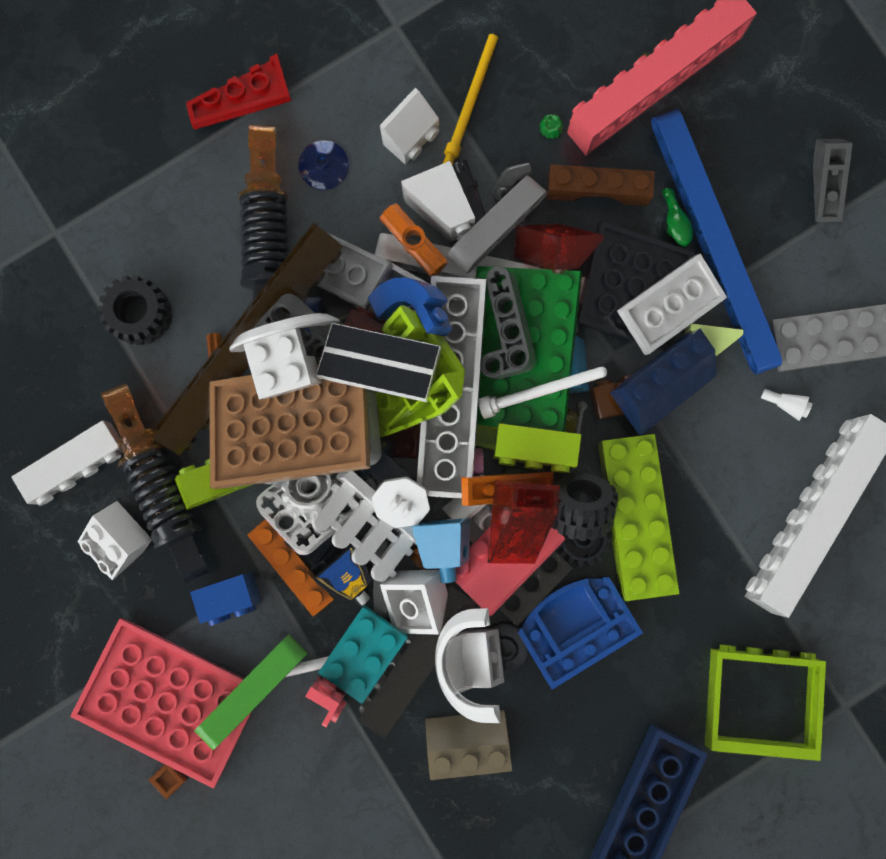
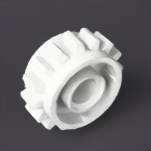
(300, 502)

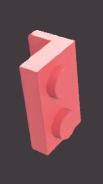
(328, 696)

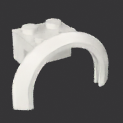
(279, 355)
(469, 662)

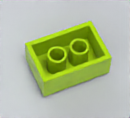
(536, 448)

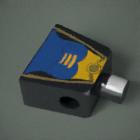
(342, 576)

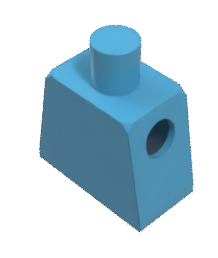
(443, 545)

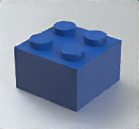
(225, 597)

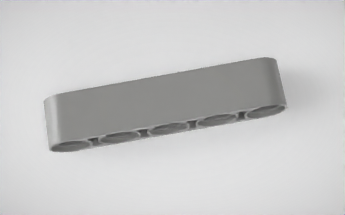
(497, 224)

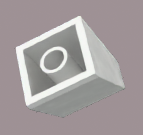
(440, 201)

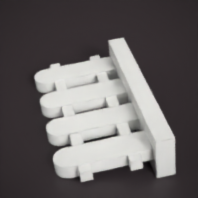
(362, 511)

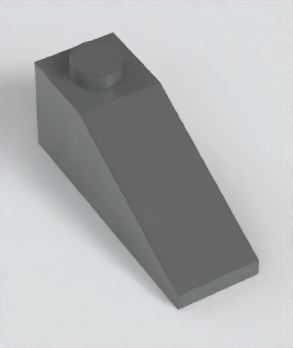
(830, 178)

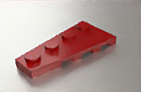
(250, 93)

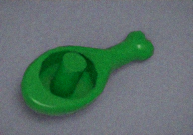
(678, 222)

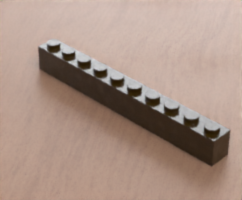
(294, 276)

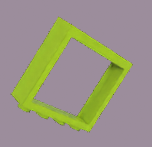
(814, 705)

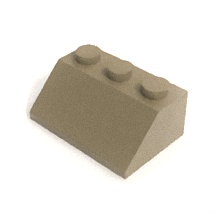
(466, 747)

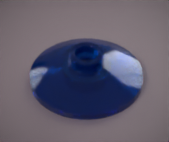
(323, 176)

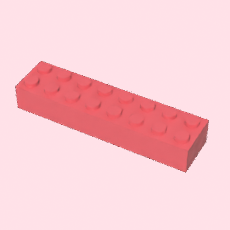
(659, 73)

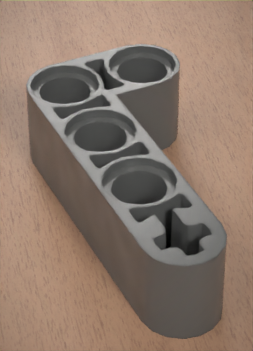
(505, 322)
(312, 341)

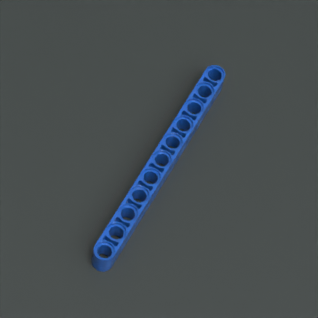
(716, 241)

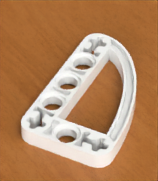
(299, 528)

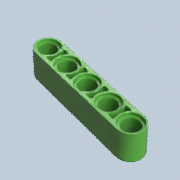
(250, 692)

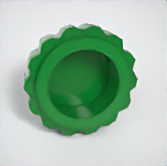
(551, 126)

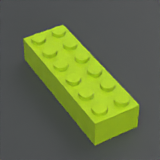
(641, 521)

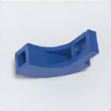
(422, 296)

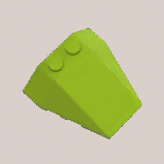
(398, 412)

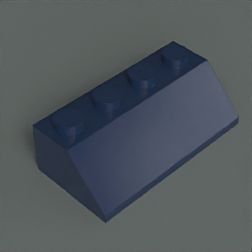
(666, 381)

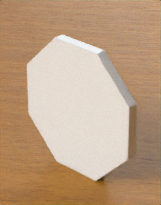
(401, 502)

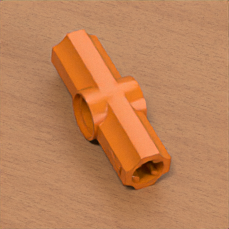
(402, 228)

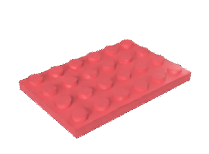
(156, 697)

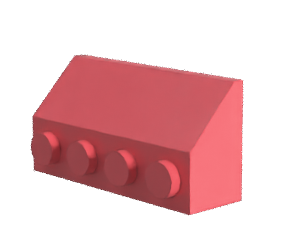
(494, 583)

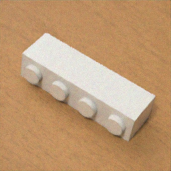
(68, 463)

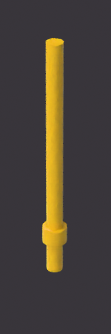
(453, 148)

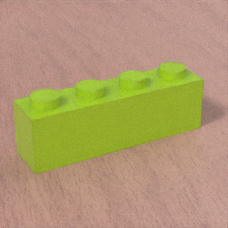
(195, 486)

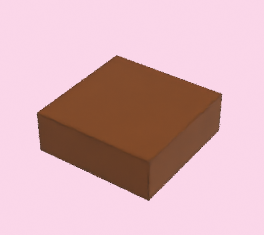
(167, 780)

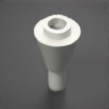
(792, 404)

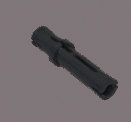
(469, 188)

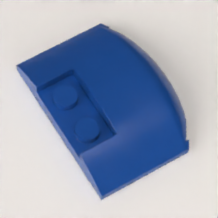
(577, 628)

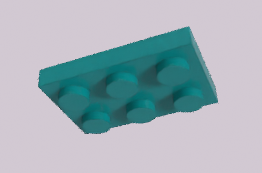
(363, 654)

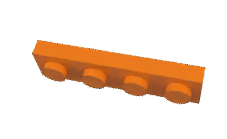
(480, 489)
(290, 567)

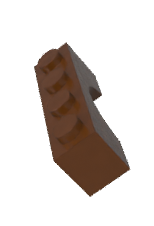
(624, 185)

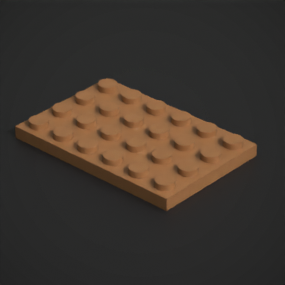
(285, 435)

